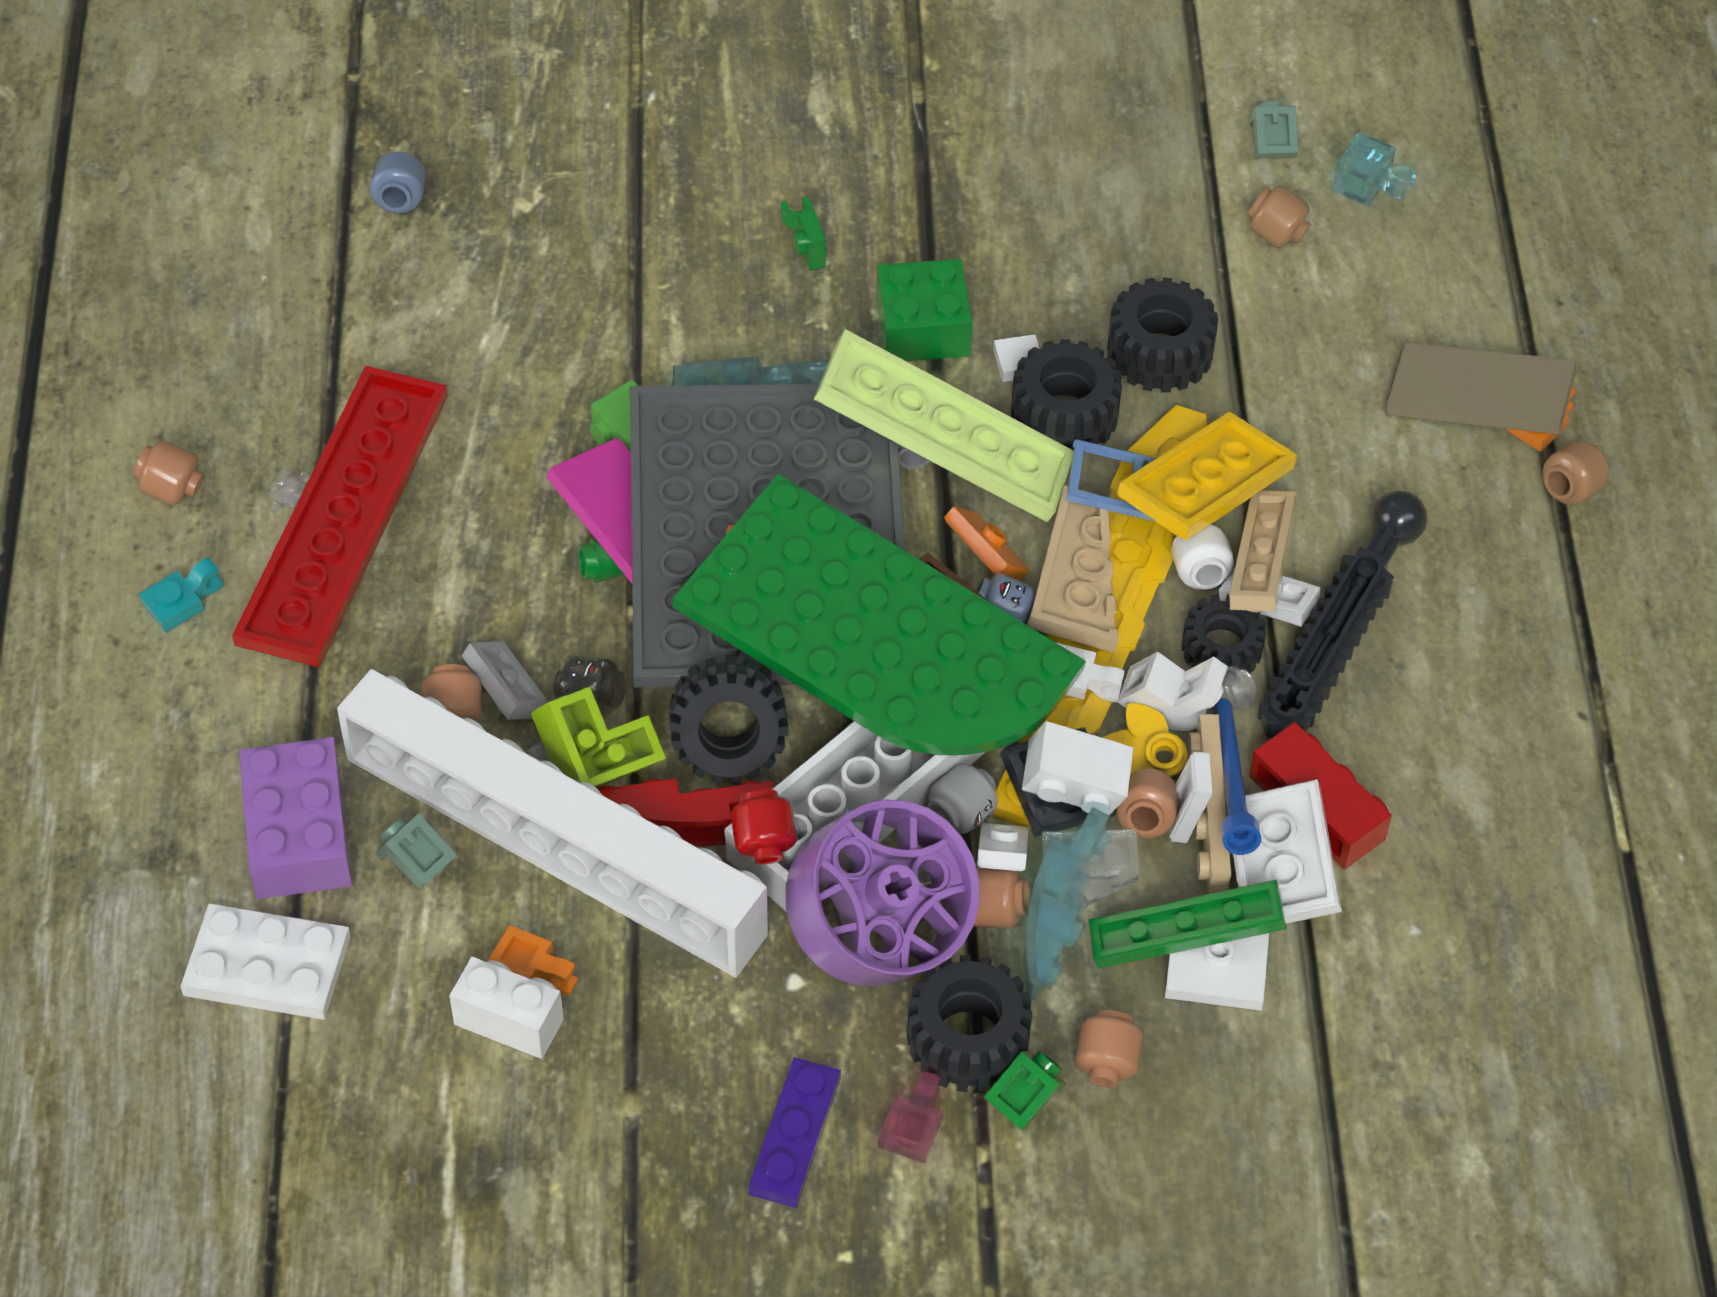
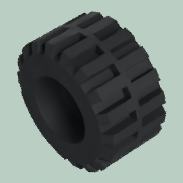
(1168, 310)
(1072, 372)
(735, 754)
(975, 989)

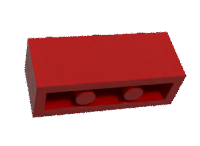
(1353, 816)

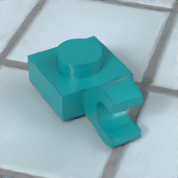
(179, 599)

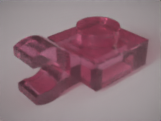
(913, 1123)

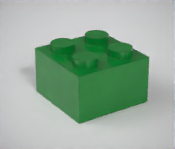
(924, 310)

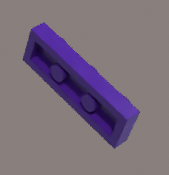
(795, 1132)

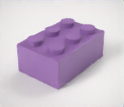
(295, 818)

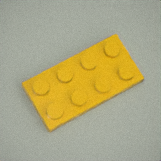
(1207, 475)

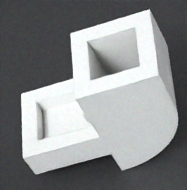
(1172, 691)

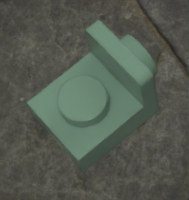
(1274, 130)
(415, 849)

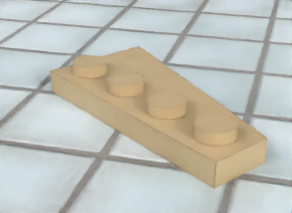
(1076, 578)

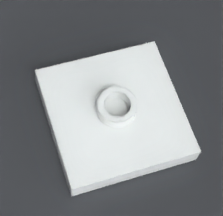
(1221, 973)

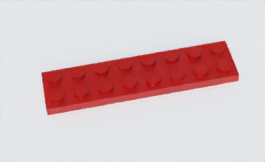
(340, 517)

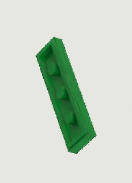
(1187, 924)

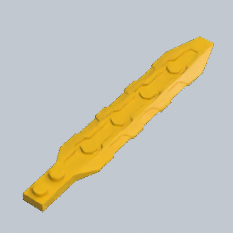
(1140, 563)

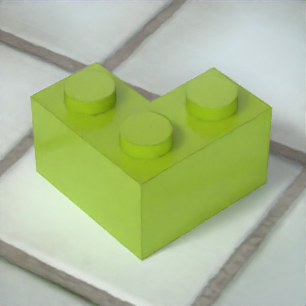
(585, 748)

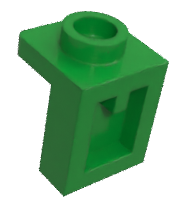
(1026, 1087)

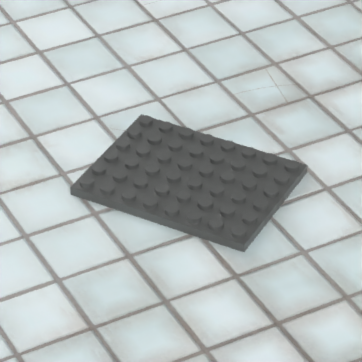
(698, 469)

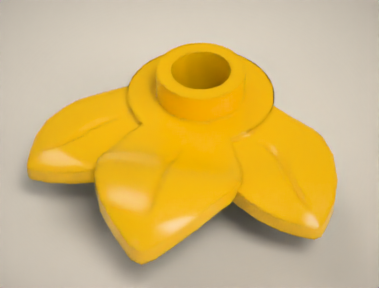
(1148, 735)

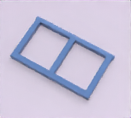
(1098, 501)

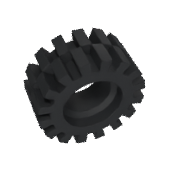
(1220, 617)

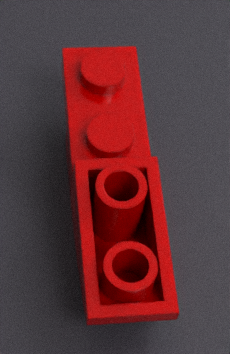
(695, 816)

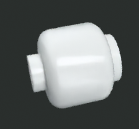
(1203, 559)

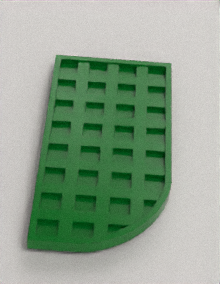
(875, 629)

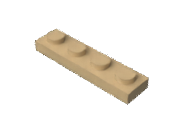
(1263, 551)
(1214, 862)

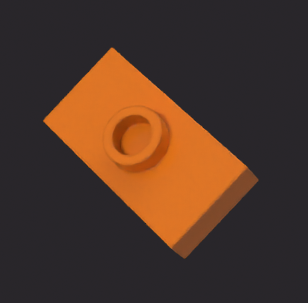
(986, 542)

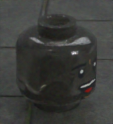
(597, 673)

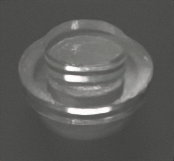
(1239, 688)

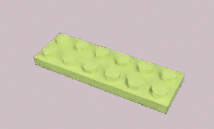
(945, 425)

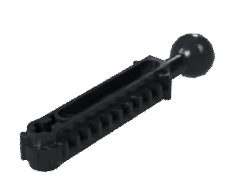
(1341, 617)

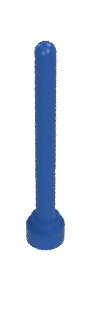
(1240, 829)

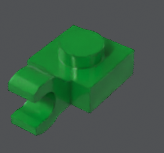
(808, 237)

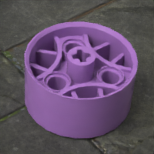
(882, 893)

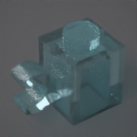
(1368, 169)

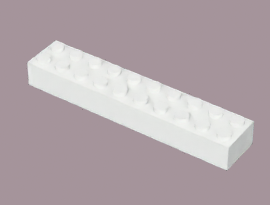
(555, 822)

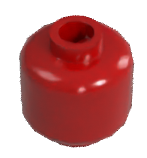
(763, 826)

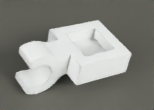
(1102, 680)

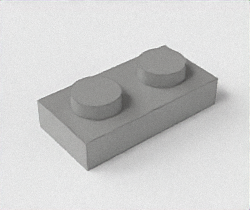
(504, 679)

